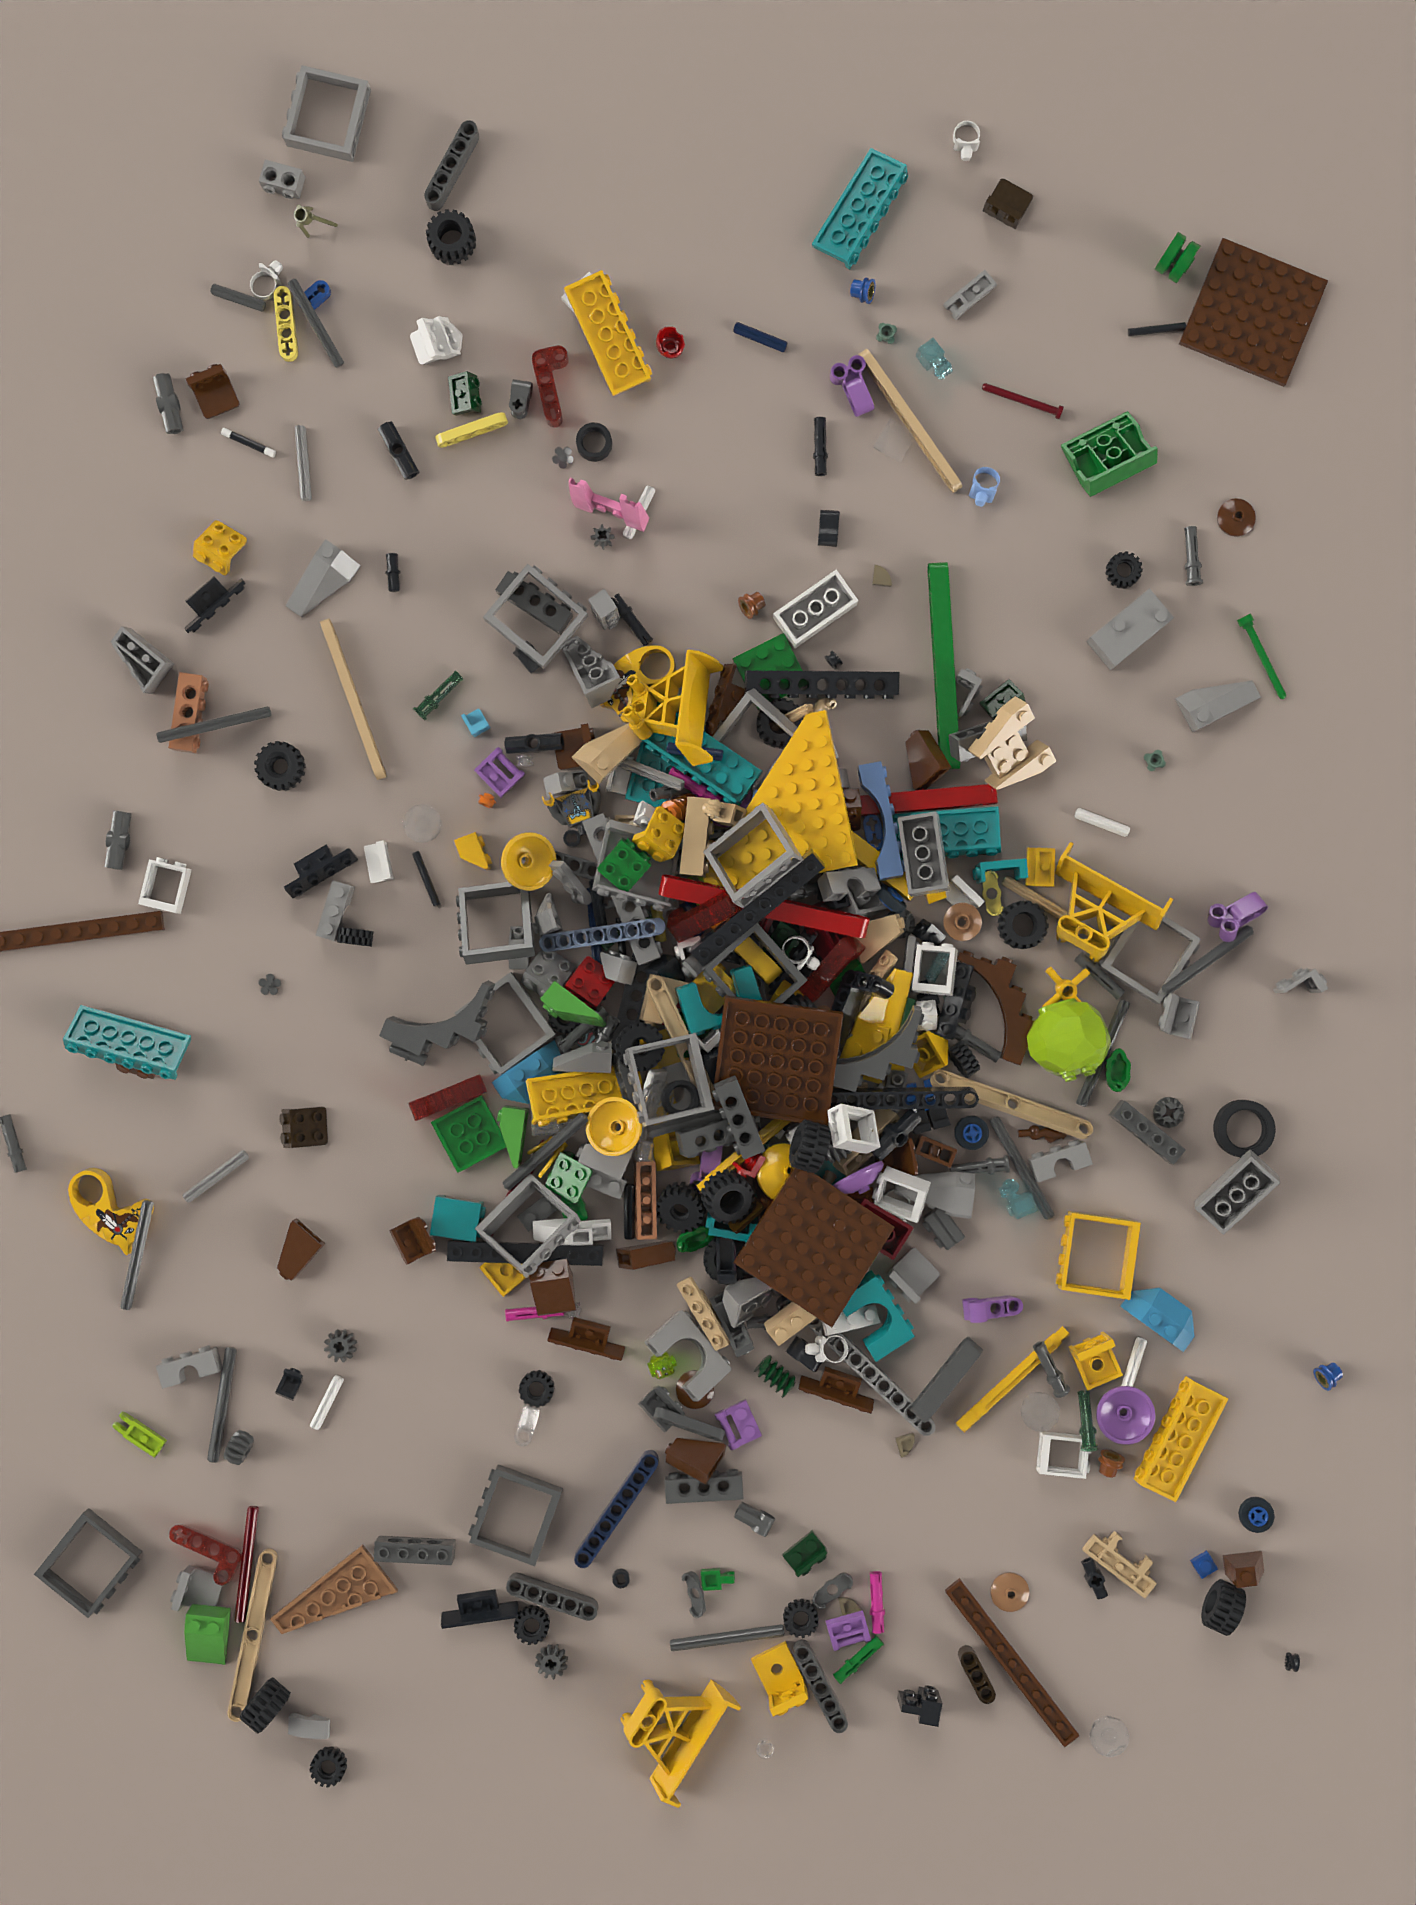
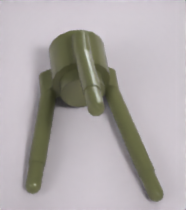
(304, 217)

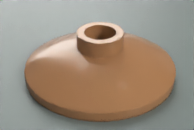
(972, 921)
(1003, 1585)

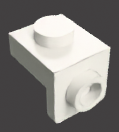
(930, 1015)
(710, 1040)

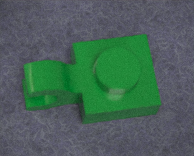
(713, 1579)

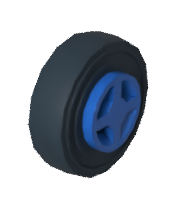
(891, 899)
(978, 1131)
(1261, 1520)

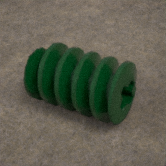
(776, 1375)

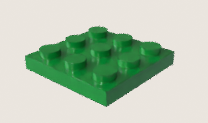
(770, 656)
(469, 1133)

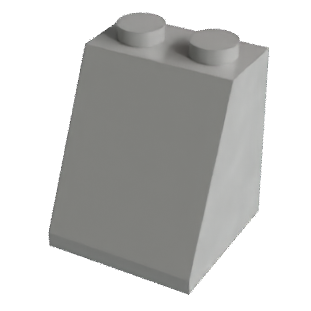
(610, 1165)

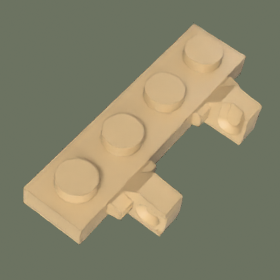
(1132, 1574)

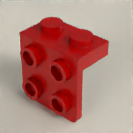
(589, 983)

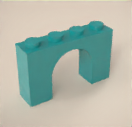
(694, 1013)
(894, 1330)

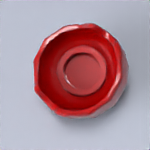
(669, 342)

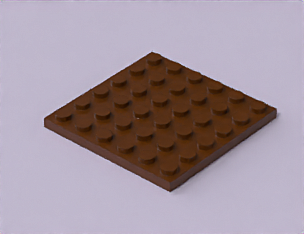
(1253, 312)
(779, 1057)
(814, 1245)

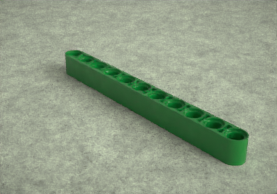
(943, 657)

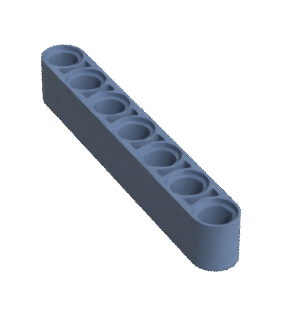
(609, 934)

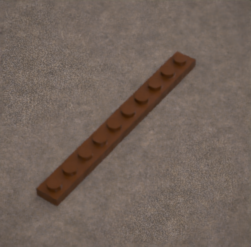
(81, 931)
(1012, 1662)

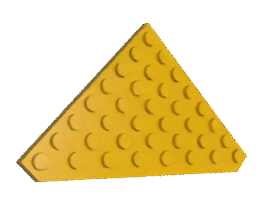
(807, 800)

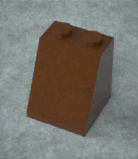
(553, 1288)

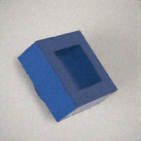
(1204, 1564)

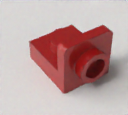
(750, 1166)

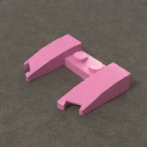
(631, 512)

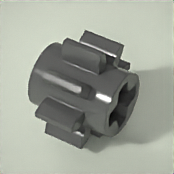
(602, 542)

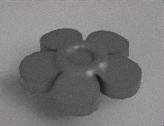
(563, 457)
(269, 985)

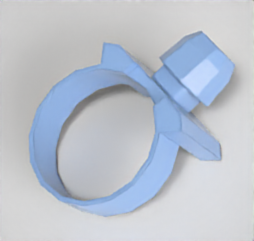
(982, 494)

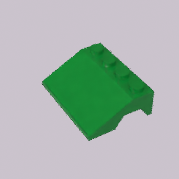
(1109, 453)

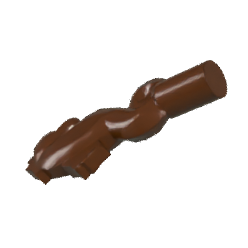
(1035, 1133)

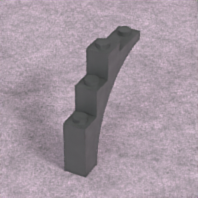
(419, 1036)
(876, 1063)

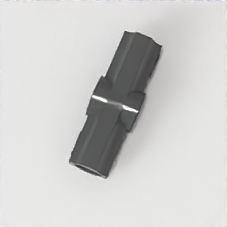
(168, 403)
(118, 840)

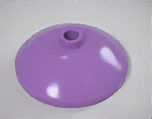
(860, 1180)
(1126, 1427)

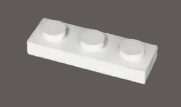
(861, 1318)

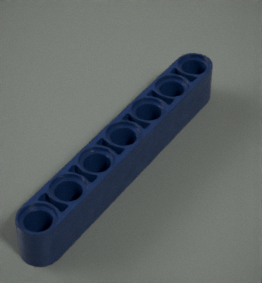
(613, 1517)

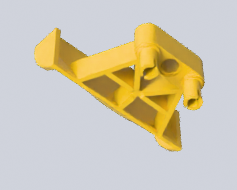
(691, 704)
(1109, 892)
(689, 1739)

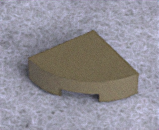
(881, 577)
(905, 1443)
(848, 1606)

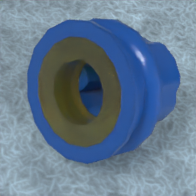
(863, 289)
(1328, 1375)

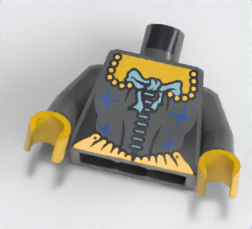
(575, 807)

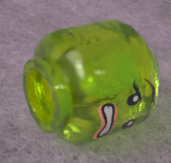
(662, 1365)

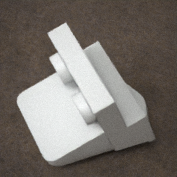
(436, 340)

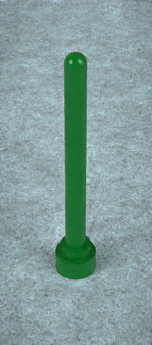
(1247, 623)

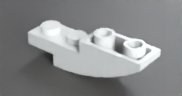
(584, 1235)

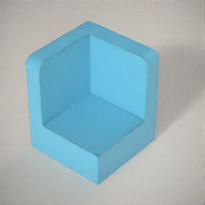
(476, 722)

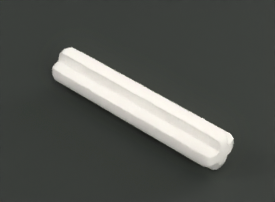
(644, 500)
(1102, 822)
(1134, 1362)
(326, 1402)

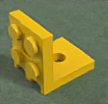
(1090, 1350)
(785, 1687)

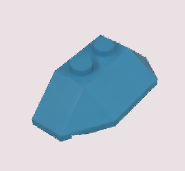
(513, 1082)
(1162, 1315)

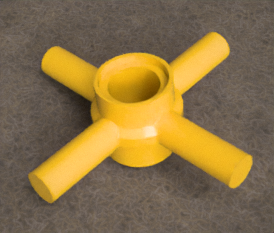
(1062, 983)

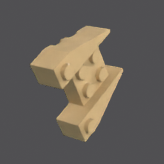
(1005, 750)

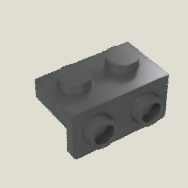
(660, 1398)

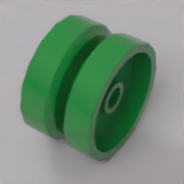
(1177, 257)

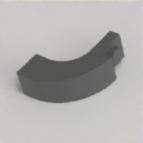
(738, 1336)

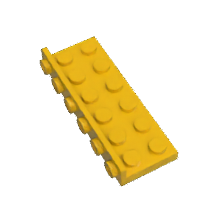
(608, 332)
(568, 1094)
(1180, 1439)

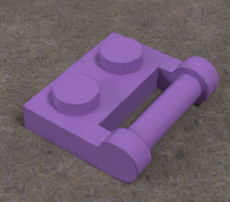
(494, 776)
(744, 1422)
(848, 1626)

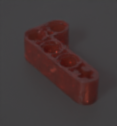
(549, 387)
(687, 924)
(830, 968)
(447, 1097)
(204, 1549)

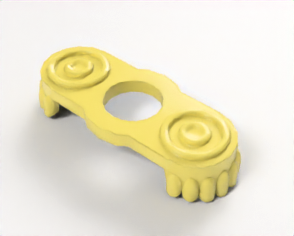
(993, 906)

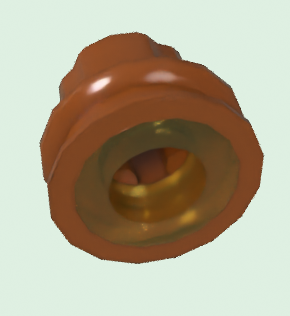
(751, 604)
(1110, 1463)

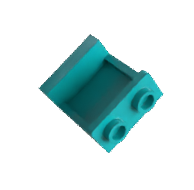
(1018, 865)
(456, 1218)
(723, 1230)

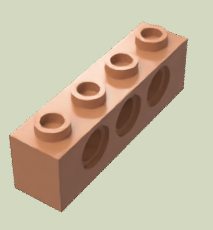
(187, 683)
(645, 1200)

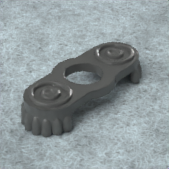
(822, 1597)
(698, 1604)

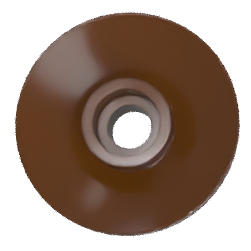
(1229, 523)
(685, 1399)

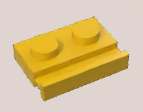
(1040, 867)

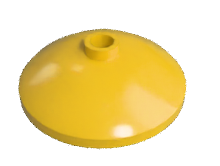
(538, 856)
(603, 1122)
(774, 1169)

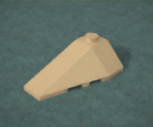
(607, 752)

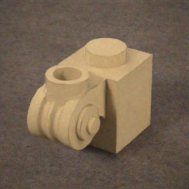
(724, 813)

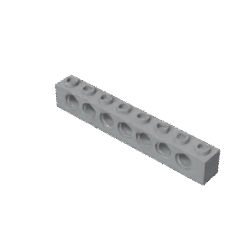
(643, 955)

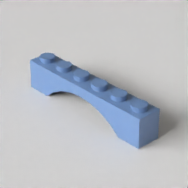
(872, 781)

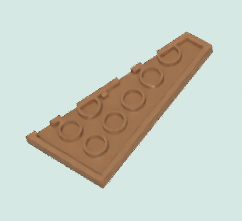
(342, 1588)

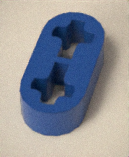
(314, 296)
(877, 831)

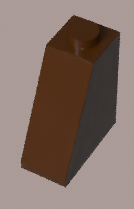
(925, 759)
(298, 1250)
(645, 1255)
(695, 1457)
(1244, 1568)

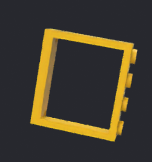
(1128, 1262)

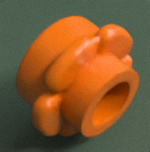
(487, 800)

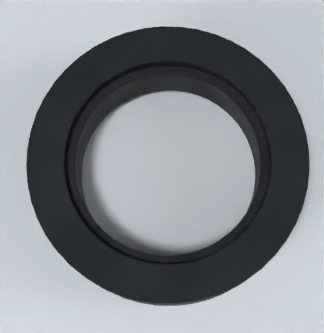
(1266, 1119)

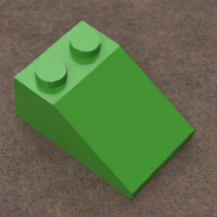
(568, 1007)
(513, 1128)
(207, 1633)

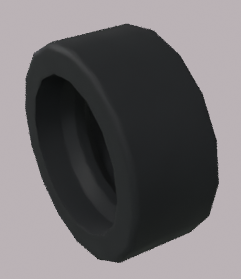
(590, 427)
(679, 1083)

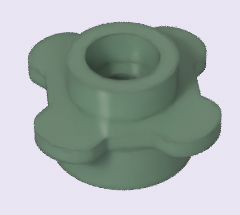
(891, 329)
(1157, 754)

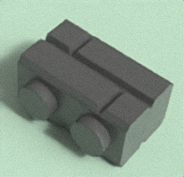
(943, 1227)

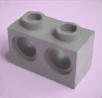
(284, 175)

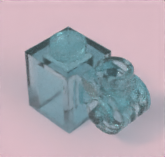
(931, 356)
(1019, 1205)

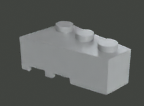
(143, 659)

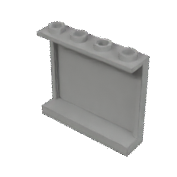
(647, 887)

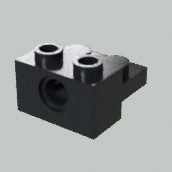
(925, 1704)

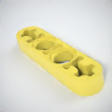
(283, 324)
(471, 429)

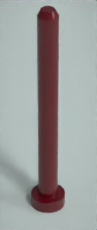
(1023, 400)

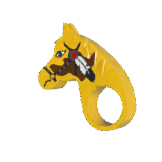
(630, 665)
(105, 1217)

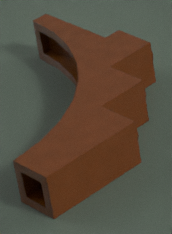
(1010, 1001)

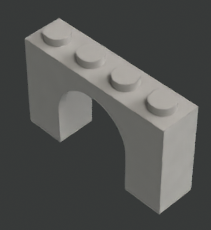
(713, 1365)

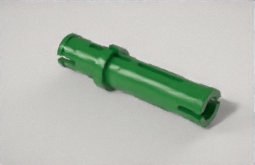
(851, 1665)

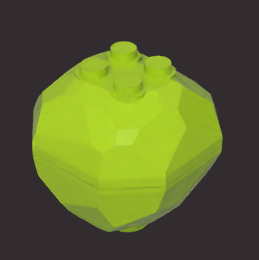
(1069, 1039)

